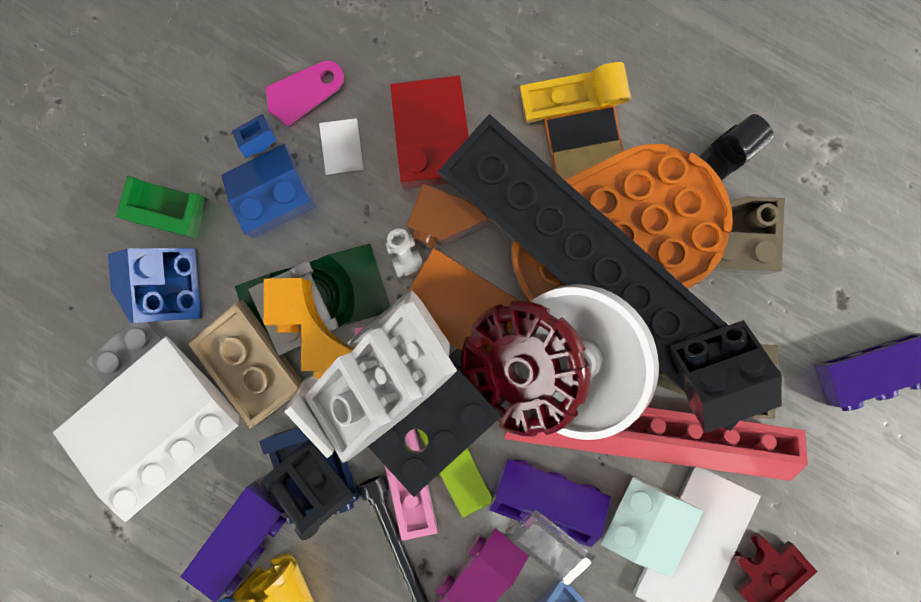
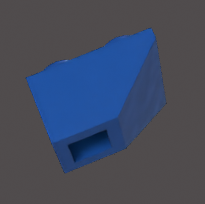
(155, 283)

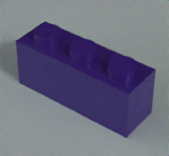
(871, 373)
(570, 506)
(235, 543)

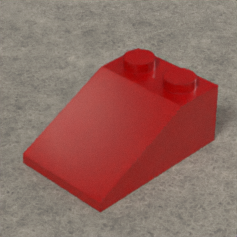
(427, 127)

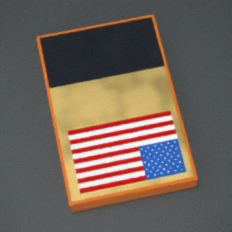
(582, 139)

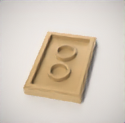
(245, 364)

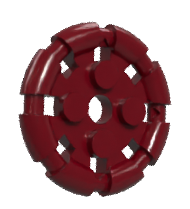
(541, 357)

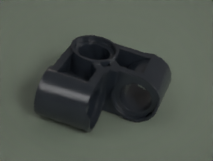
(738, 145)

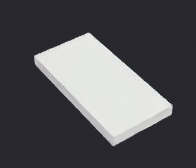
(713, 543)

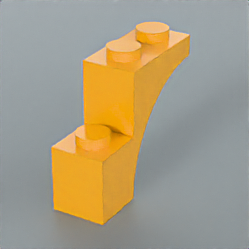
(291, 305)

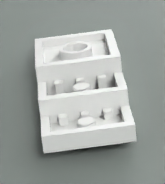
(379, 382)

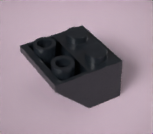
(727, 376)

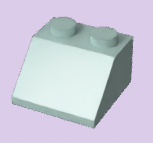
(652, 527)

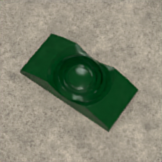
(346, 281)

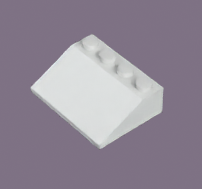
(146, 428)

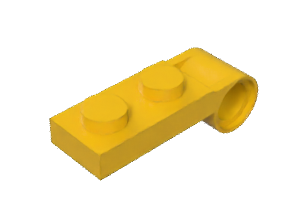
(576, 93)

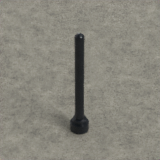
(375, 494)

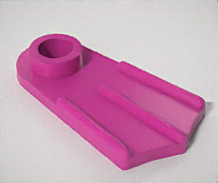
(303, 91)

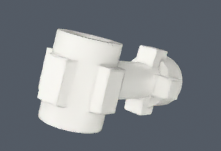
(408, 262)

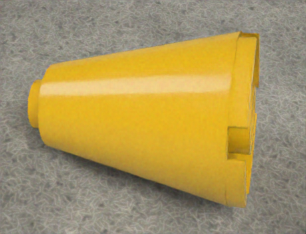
(277, 584)

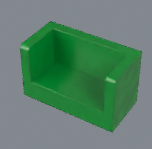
(161, 207)

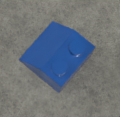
(267, 192)

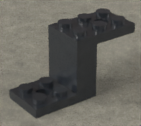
(449, 418)

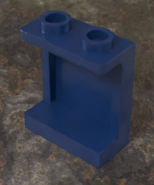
(287, 442)

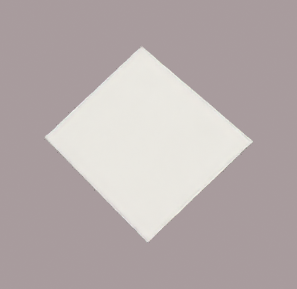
(341, 146)

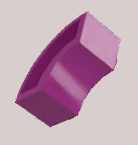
(486, 572)

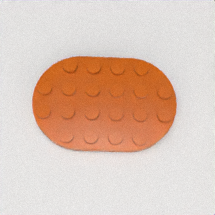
(661, 201)

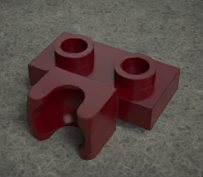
(772, 573)

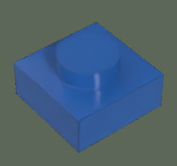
(254, 136)

